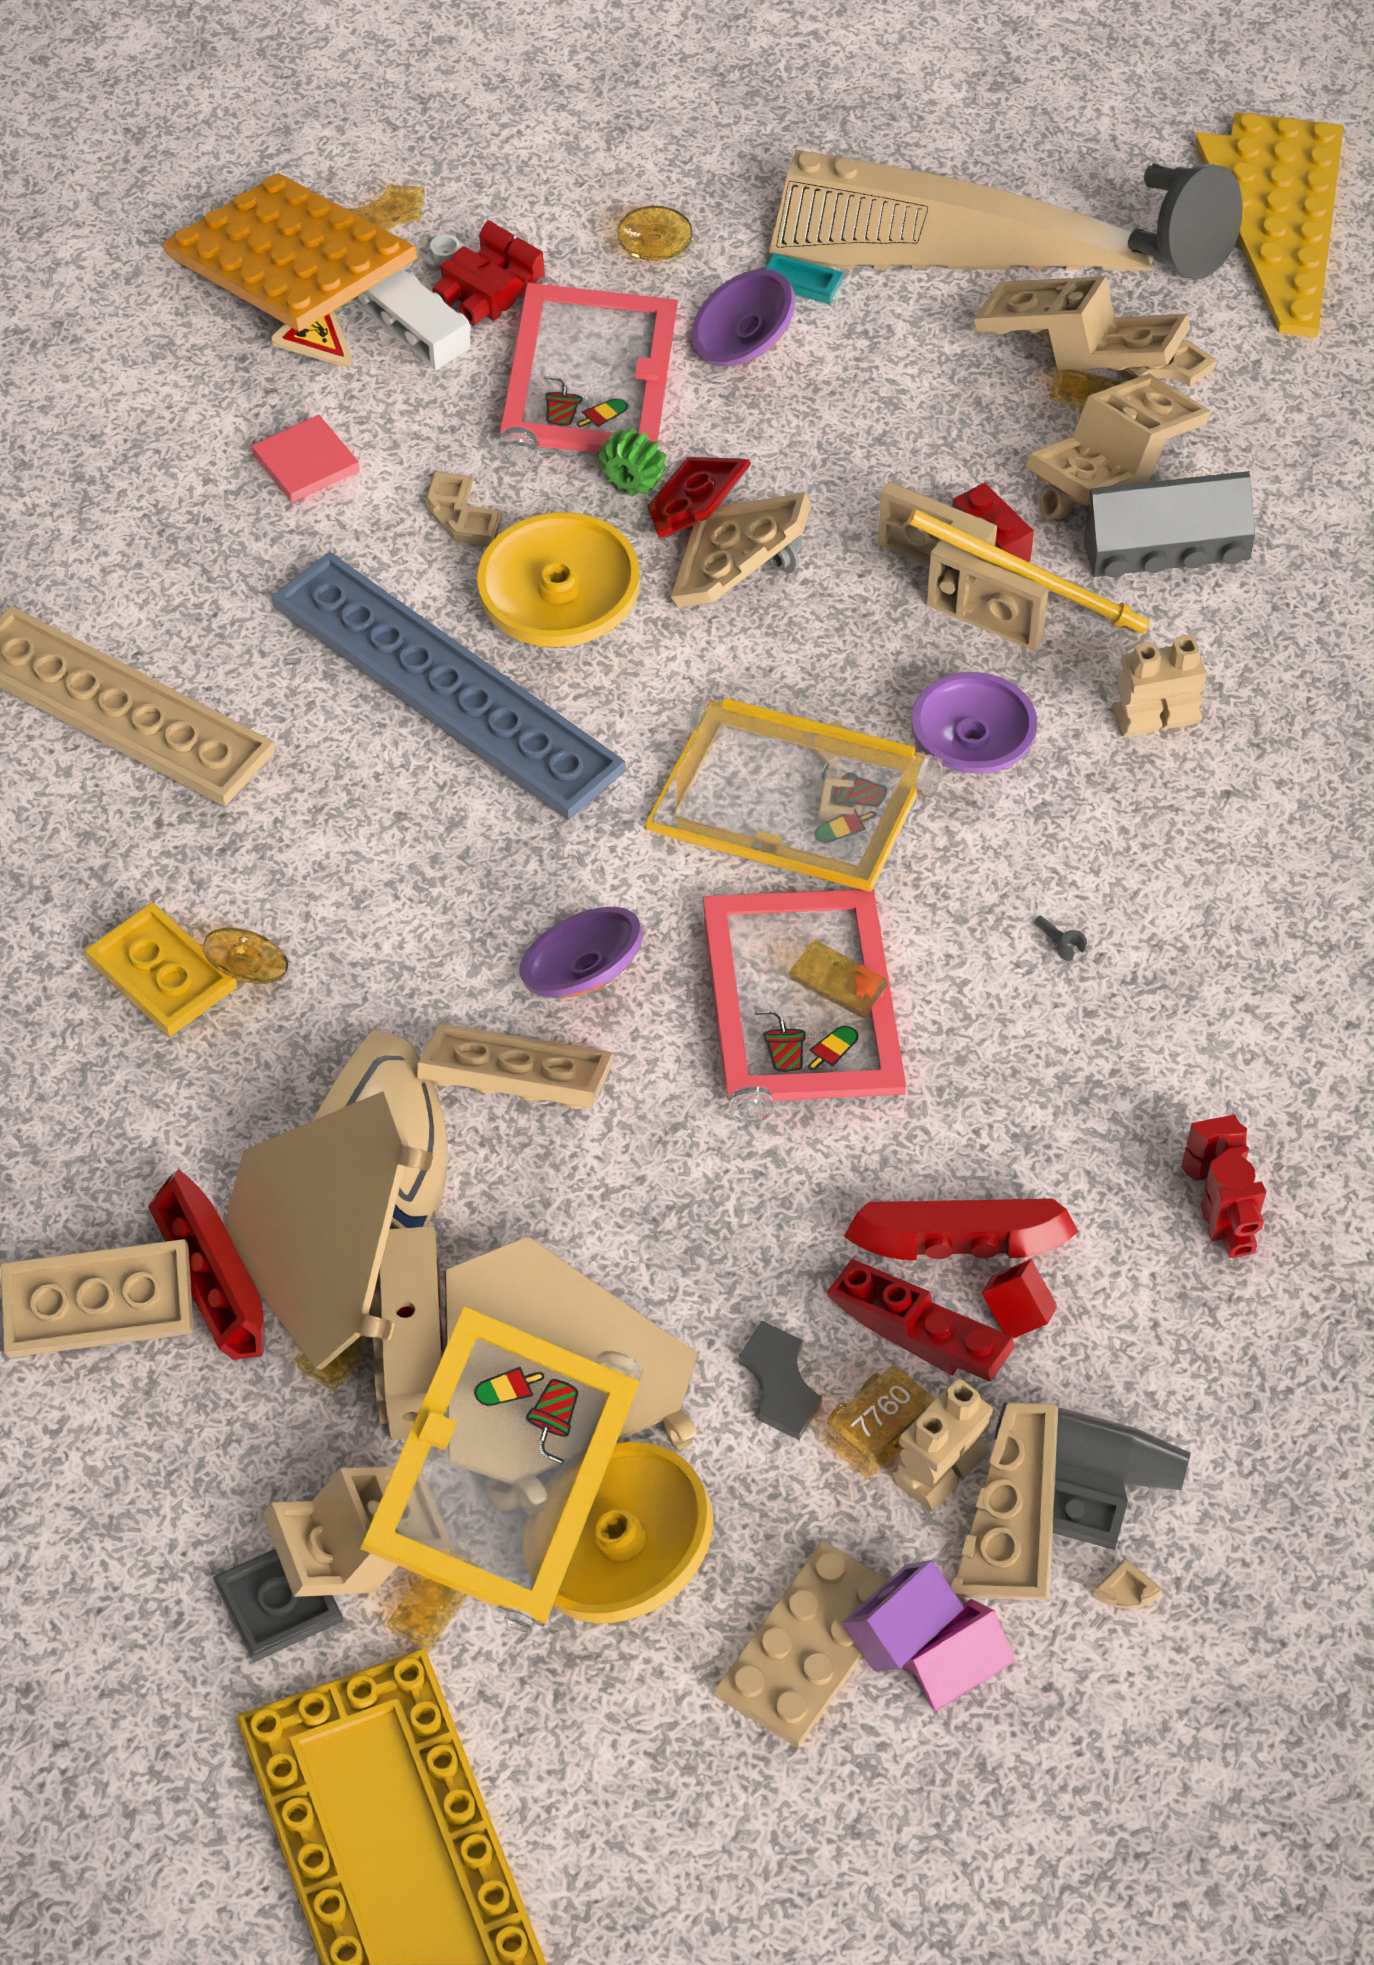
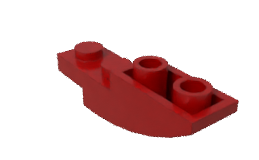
(918, 1325)

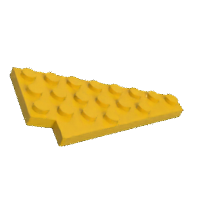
(1288, 205)

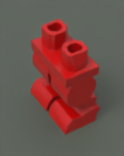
(492, 277)
(1230, 1197)

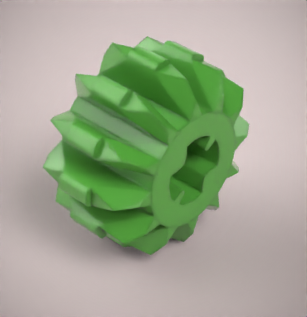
(632, 461)

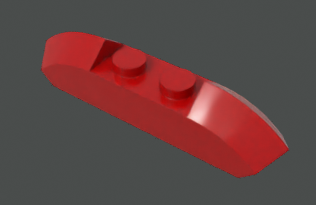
(961, 1227)
(216, 1270)

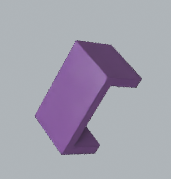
(903, 1616)

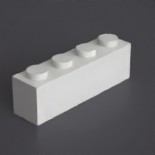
(417, 318)

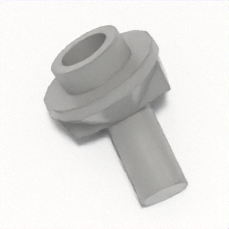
(787, 556)

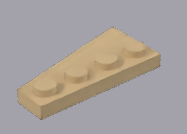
(1013, 1522)

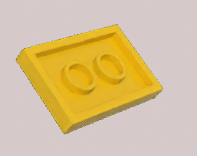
(159, 969)

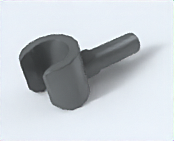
(1062, 939)

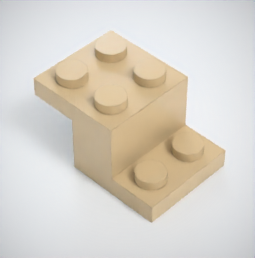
(324, 1536)

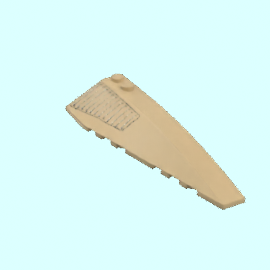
(886, 215)

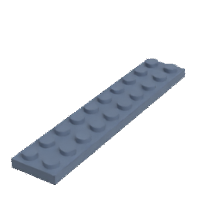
(450, 685)

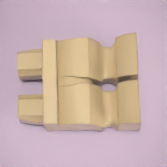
(1160, 687)
(943, 1445)

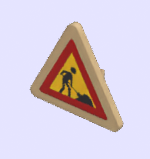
(319, 340)

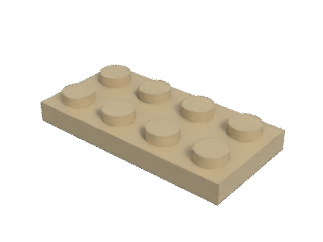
(515, 1066)
(96, 1298)
(801, 1647)

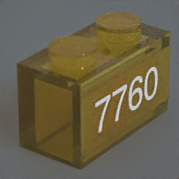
(870, 1426)

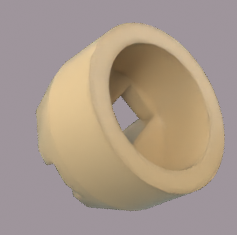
(1055, 501)

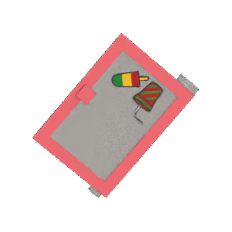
(585, 369)
(779, 1035)

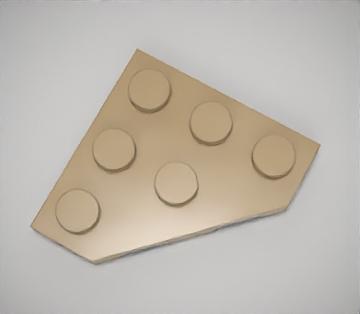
(735, 544)

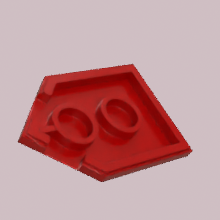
(694, 492)

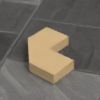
(465, 524)

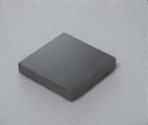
(267, 1610)

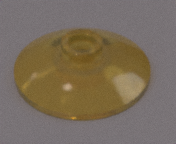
(654, 233)
(245, 955)

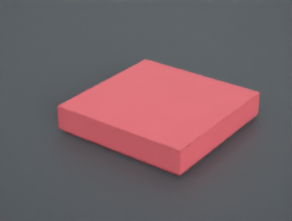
(305, 458)

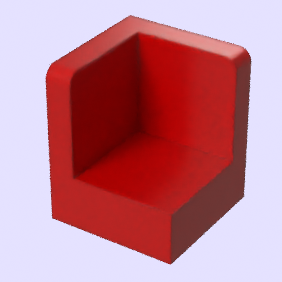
(1019, 1299)

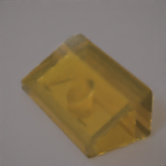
(1075, 387)

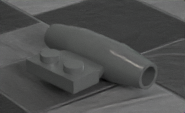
(1093, 1467)

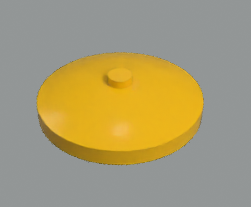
(558, 579)
(639, 1537)

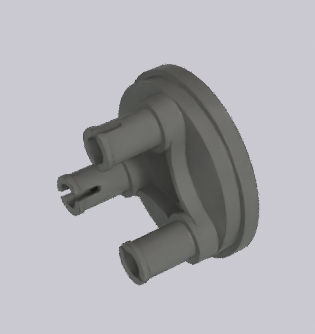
(1195, 220)

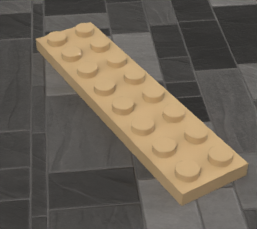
(127, 709)

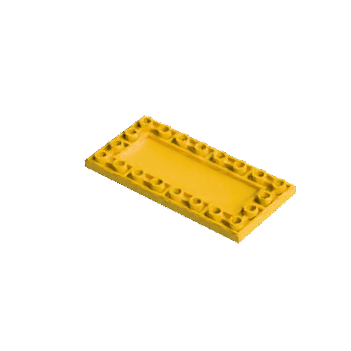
(386, 1823)

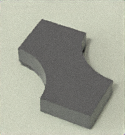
(787, 1399)

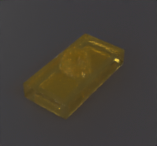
(838, 978)
(426, 1612)

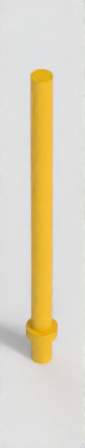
(1119, 614)

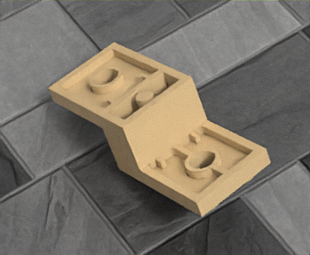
(1082, 324)
(1117, 437)
(959, 580)

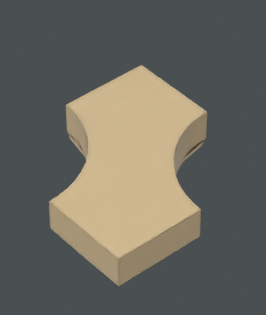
(1186, 365)

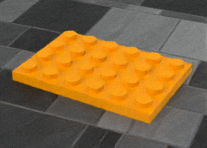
(289, 251)

